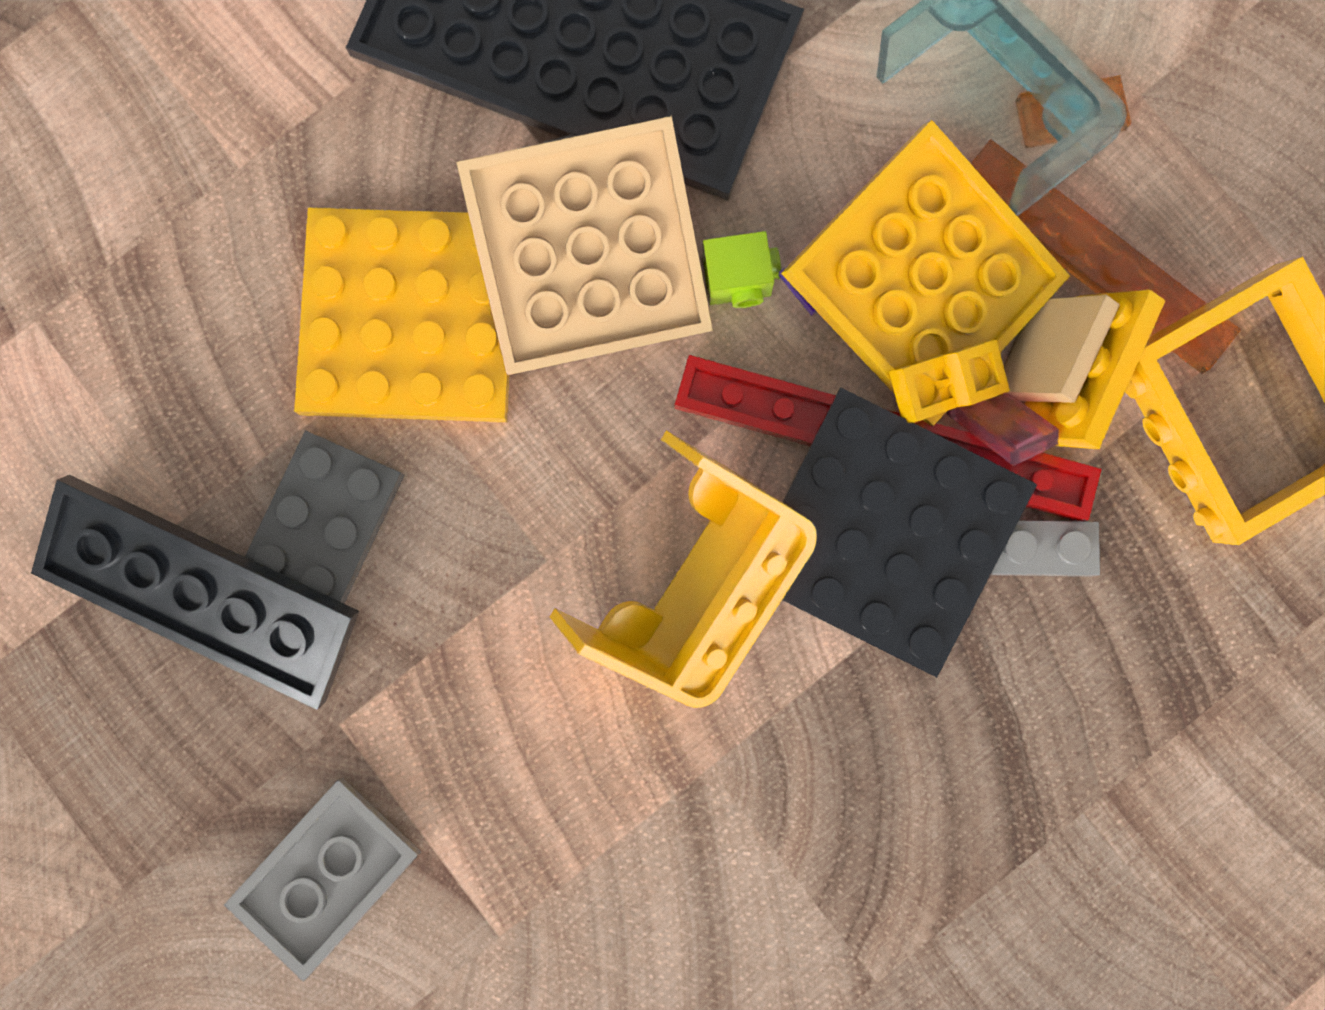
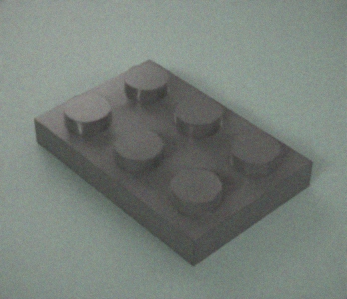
(325, 516)

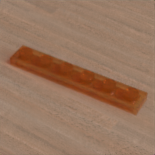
(1102, 257)

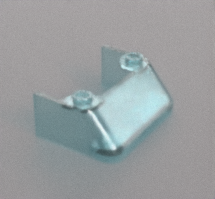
(1076, 101)

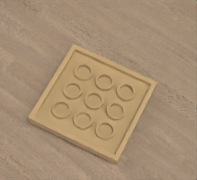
(586, 245)

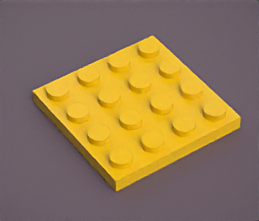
(925, 262)
(396, 319)

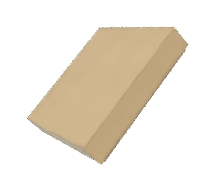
(1059, 348)

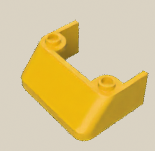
(715, 599)

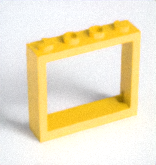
(1302, 313)

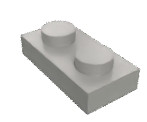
(1051, 550)

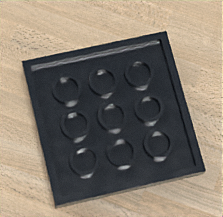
(900, 530)

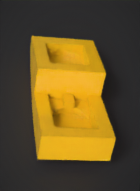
(949, 381)

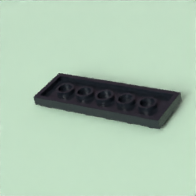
(193, 591)

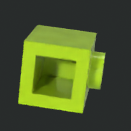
(740, 269)

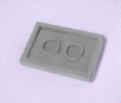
(322, 879)

